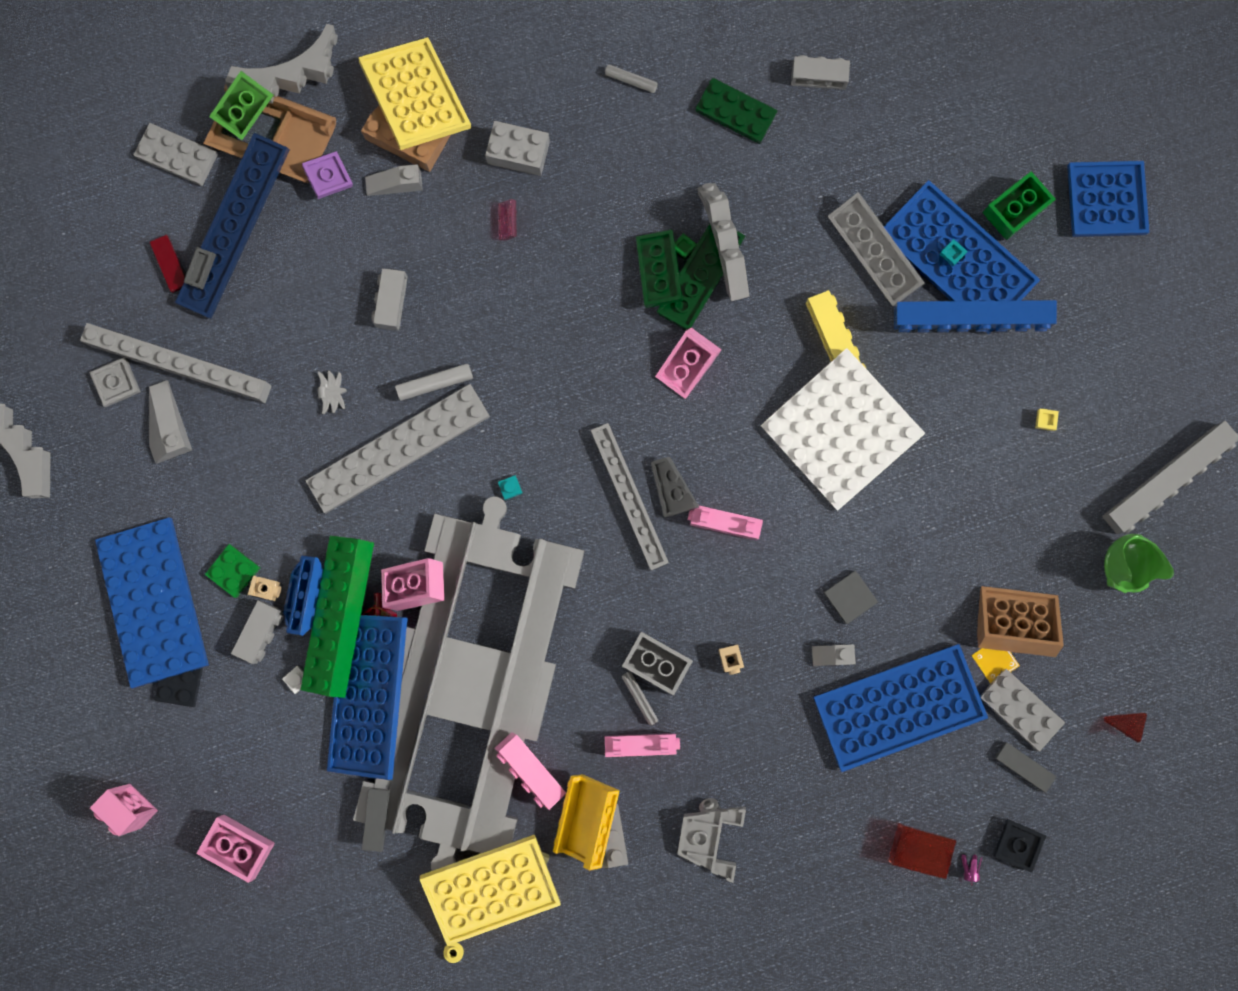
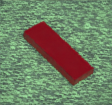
(168, 262)

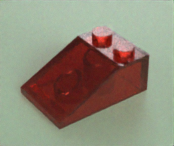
(922, 851)

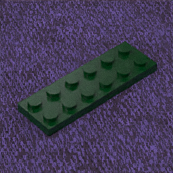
(697, 281)

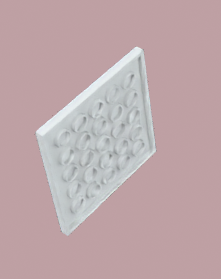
(842, 429)

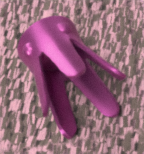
(972, 874)

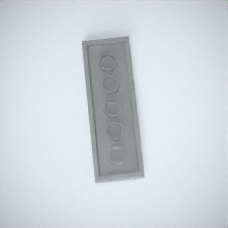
(876, 249)

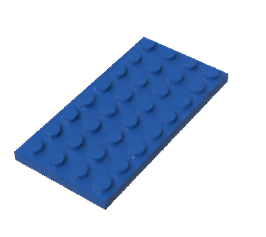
(982, 274)
(151, 603)
(900, 707)
(367, 717)

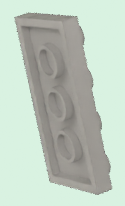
(175, 154)
(1021, 710)

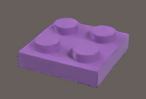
(327, 175)

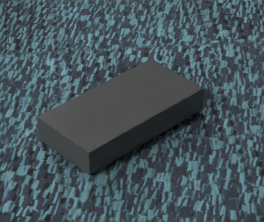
(199, 268)

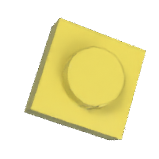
(1046, 419)

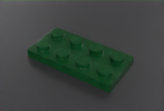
(736, 110)
(659, 269)

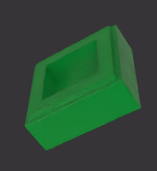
(684, 246)

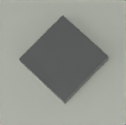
(850, 597)

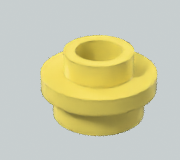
(453, 959)

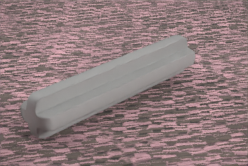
(631, 78)
(639, 698)

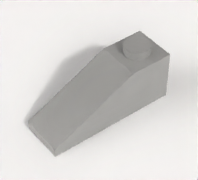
(395, 180)

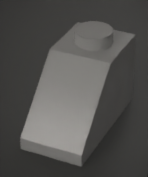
(833, 655)

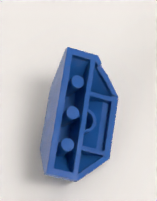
(302, 595)

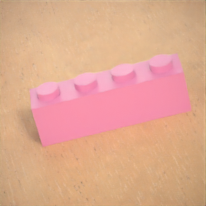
(530, 771)

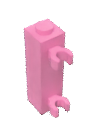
(725, 522)
(641, 745)

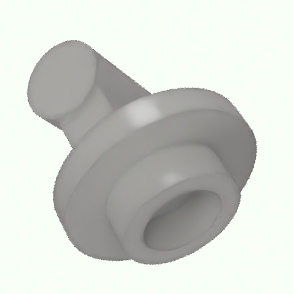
(708, 805)

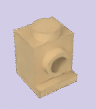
(257, 585)
(734, 652)

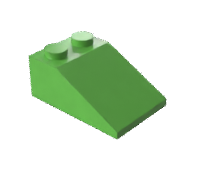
(241, 105)

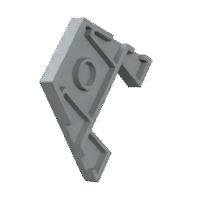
(701, 838)

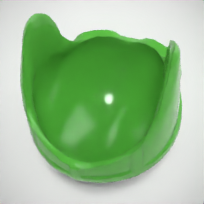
(1135, 563)

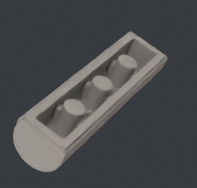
(434, 382)

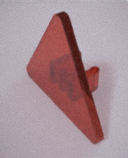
(1131, 724)

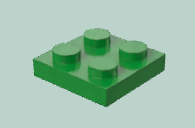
(232, 571)

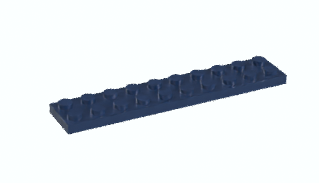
(235, 221)

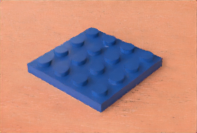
(1108, 198)

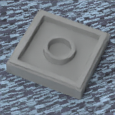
(115, 382)

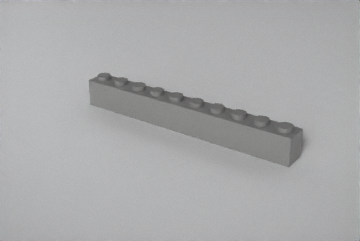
(176, 363)

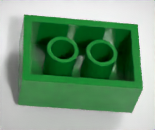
(1018, 205)

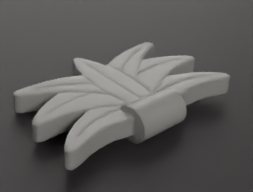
(331, 392)

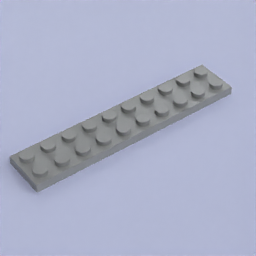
(397, 448)

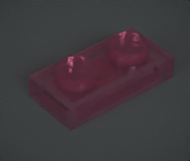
(507, 220)

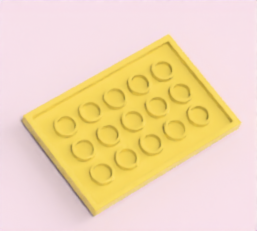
(414, 93)
(490, 890)

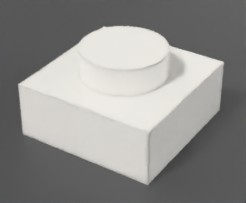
(294, 679)

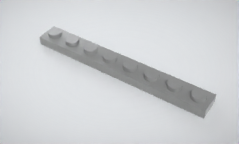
(629, 497)

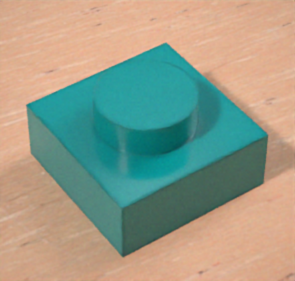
(953, 252)
(510, 487)

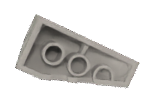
(166, 427)

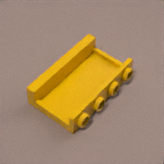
(586, 820)

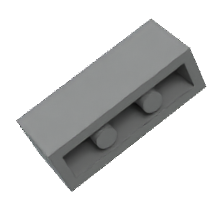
(820, 72)
(389, 299)
(258, 632)

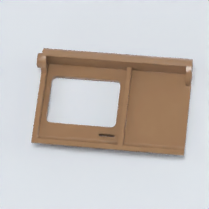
(300, 129)

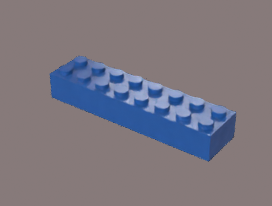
(975, 315)

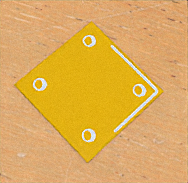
(994, 661)

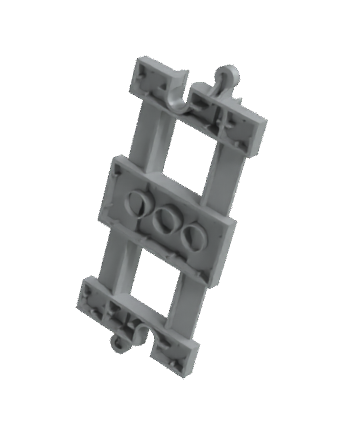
(475, 682)

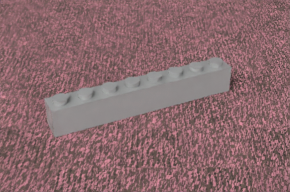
(1171, 477)

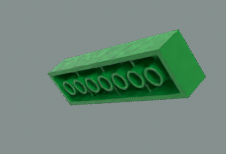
(337, 616)

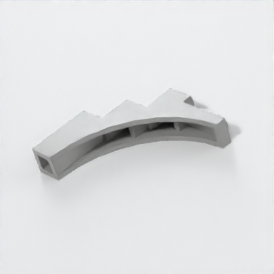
(292, 75)
(726, 239)
(31, 462)

